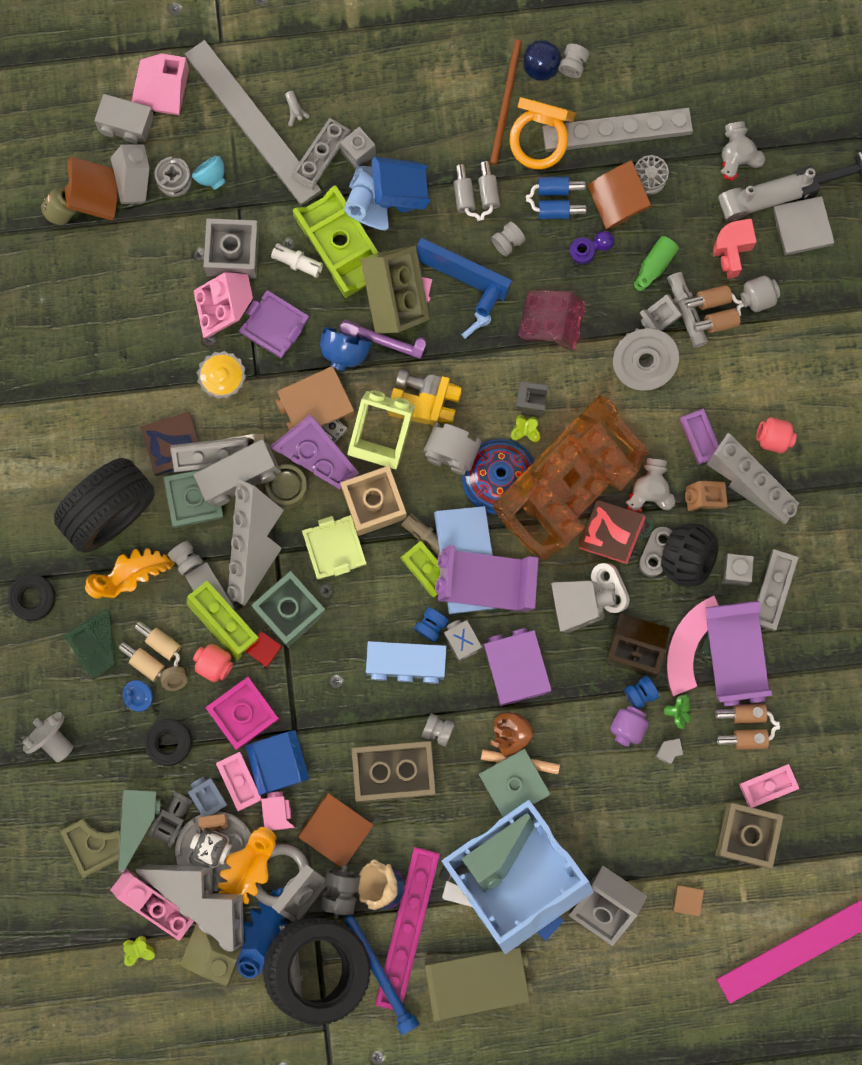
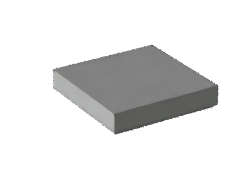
(803, 225)

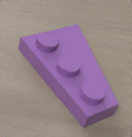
(315, 450)

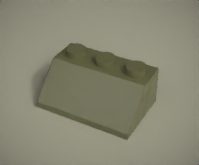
(395, 289)

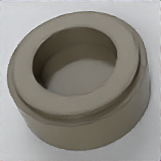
(173, 678)

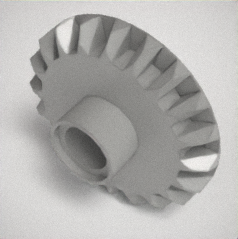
(646, 373)

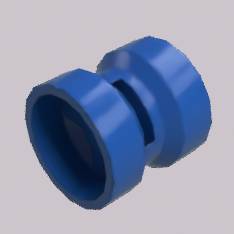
(427, 629)
(641, 693)

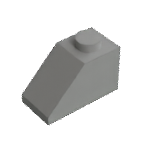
(131, 173)

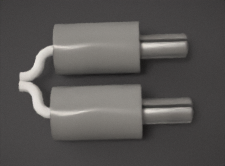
(465, 195)

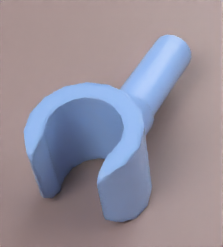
(481, 321)

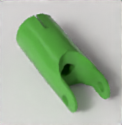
(656, 262)

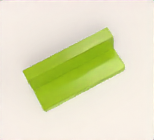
(221, 620)

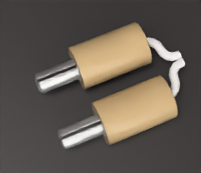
(159, 642)

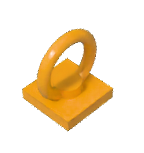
(543, 114)

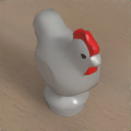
(739, 151)
(651, 488)

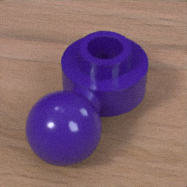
(603, 241)

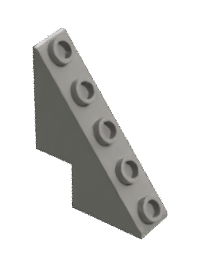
(752, 479)
(251, 548)
(193, 894)

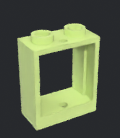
(374, 452)

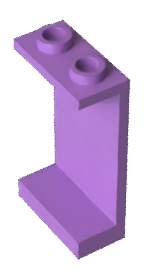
(487, 580)
(737, 652)

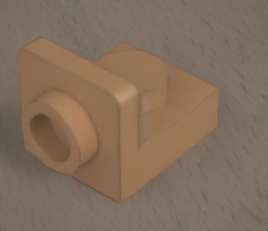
(706, 495)

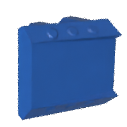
(400, 184)
(277, 762)

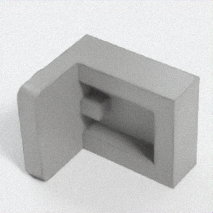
(661, 314)

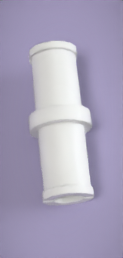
(297, 260)

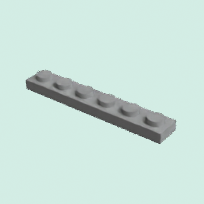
(621, 129)

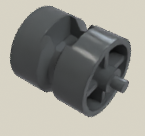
(340, 892)

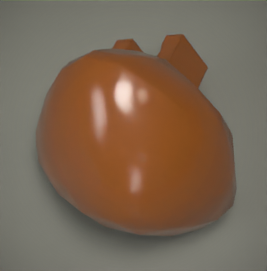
(511, 733)

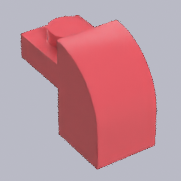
(732, 239)

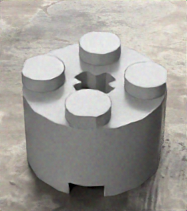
(451, 447)

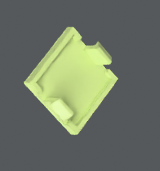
(334, 547)

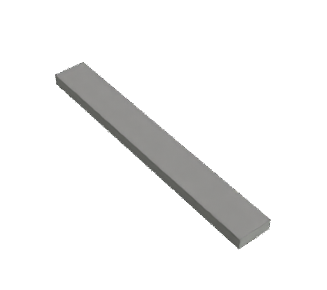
(249, 119)

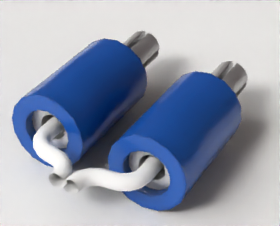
(556, 208)

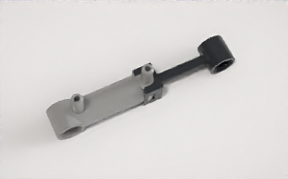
(801, 186)

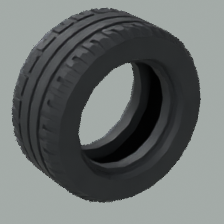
(103, 505)
(352, 981)

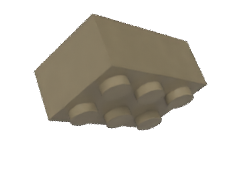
(393, 771)

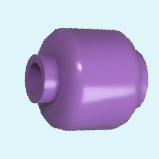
(629, 726)

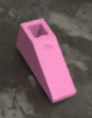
(150, 904)

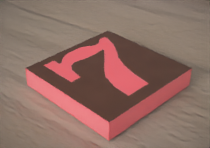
(612, 531)

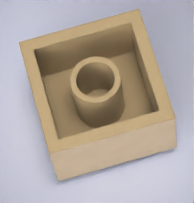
(373, 500)

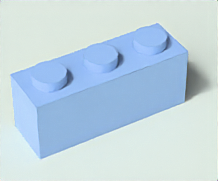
(405, 662)

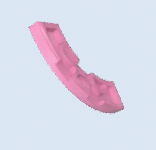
(683, 647)

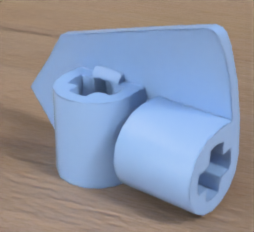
(361, 200)

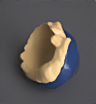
(380, 886)

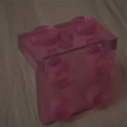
(552, 317)

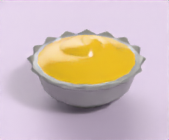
(221, 374)

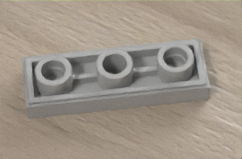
(314, 163)

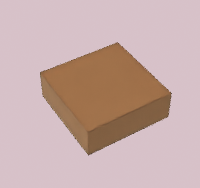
(214, 822)
(688, 900)

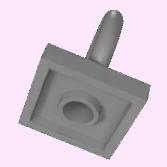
(299, 892)

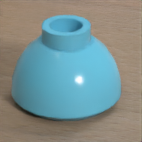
(210, 173)

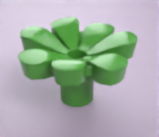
(679, 711)

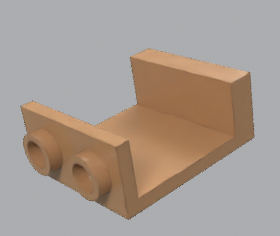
(315, 395)

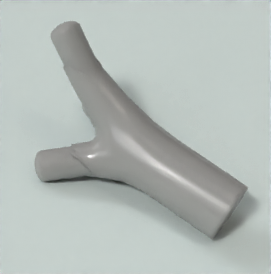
(295, 109)

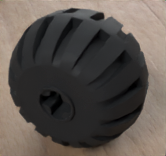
(689, 554)

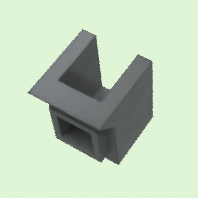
(532, 398)

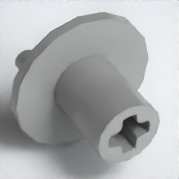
(49, 738)

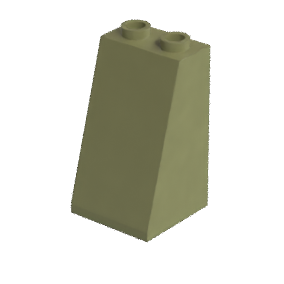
(478, 983)

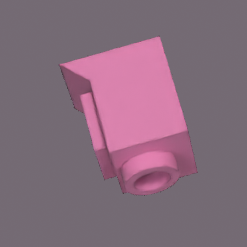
(276, 812)

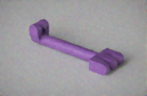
(354, 329)

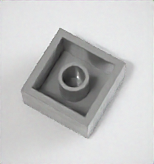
(231, 247)

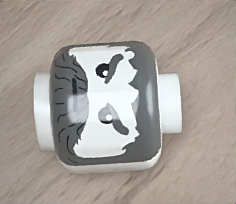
(210, 847)

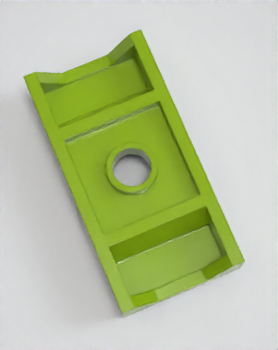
(321, 224)

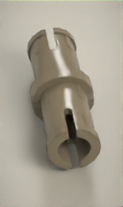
(422, 533)

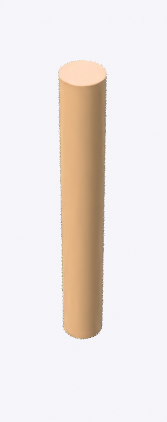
(540, 765)

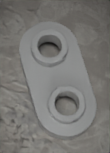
(653, 550)

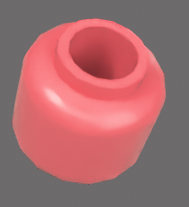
(776, 435)
(213, 663)

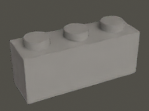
(252, 465)

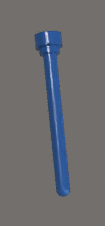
(405, 1020)

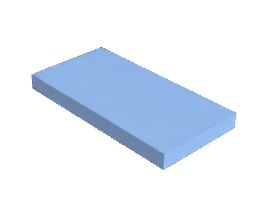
(468, 532)

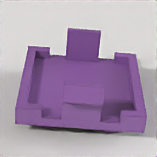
(273, 324)

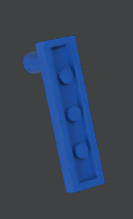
(491, 283)

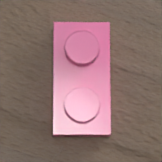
(239, 781)
(769, 786)

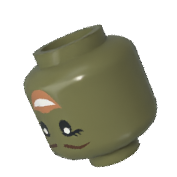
(55, 208)

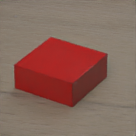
(264, 649)

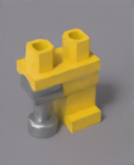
(431, 398)

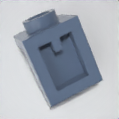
(206, 796)

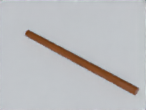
(505, 103)

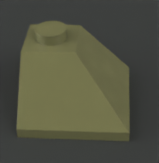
(209, 959)

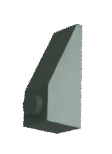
(136, 817)
(496, 856)

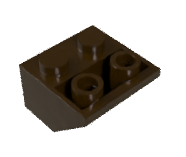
(638, 645)

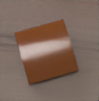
(91, 188)
(619, 195)
(335, 830)

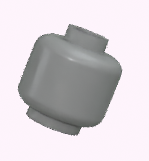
(760, 293)

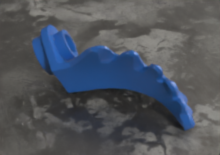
(258, 937)

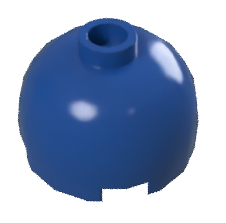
(343, 348)

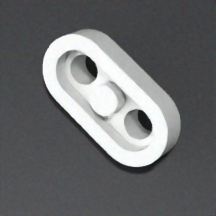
(615, 583)

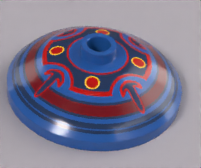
(483, 484)

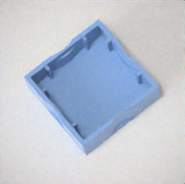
(534, 892)

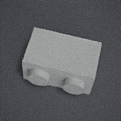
(124, 119)

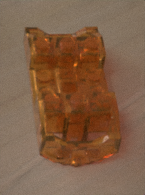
(571, 477)

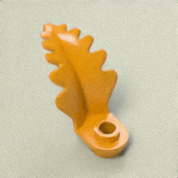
(127, 573)
(249, 865)

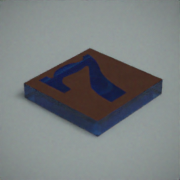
(163, 434)

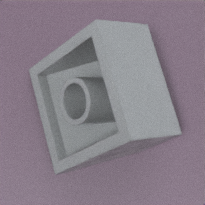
(609, 907)

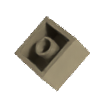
(749, 835)

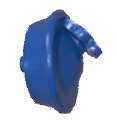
(137, 695)

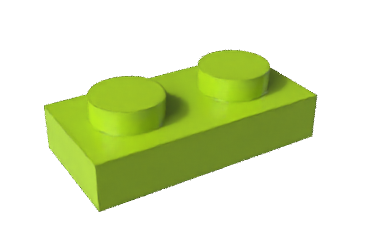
(423, 566)

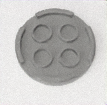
(238, 837)

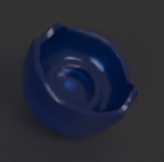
(541, 60)

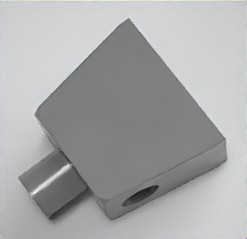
(580, 603)

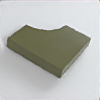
(91, 848)

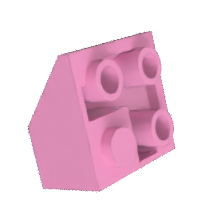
(161, 83)
(222, 301)

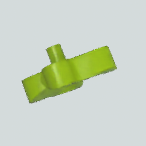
(527, 428)
(137, 949)

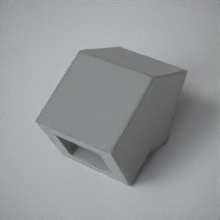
(669, 750)

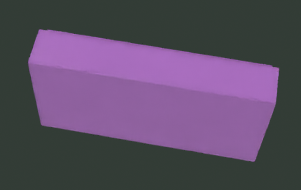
(699, 435)

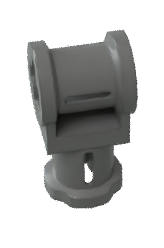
(171, 821)

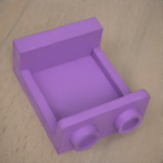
(517, 667)

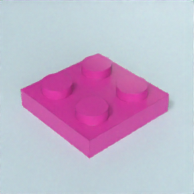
(242, 713)

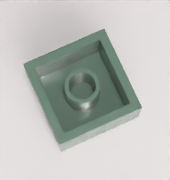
(289, 609)

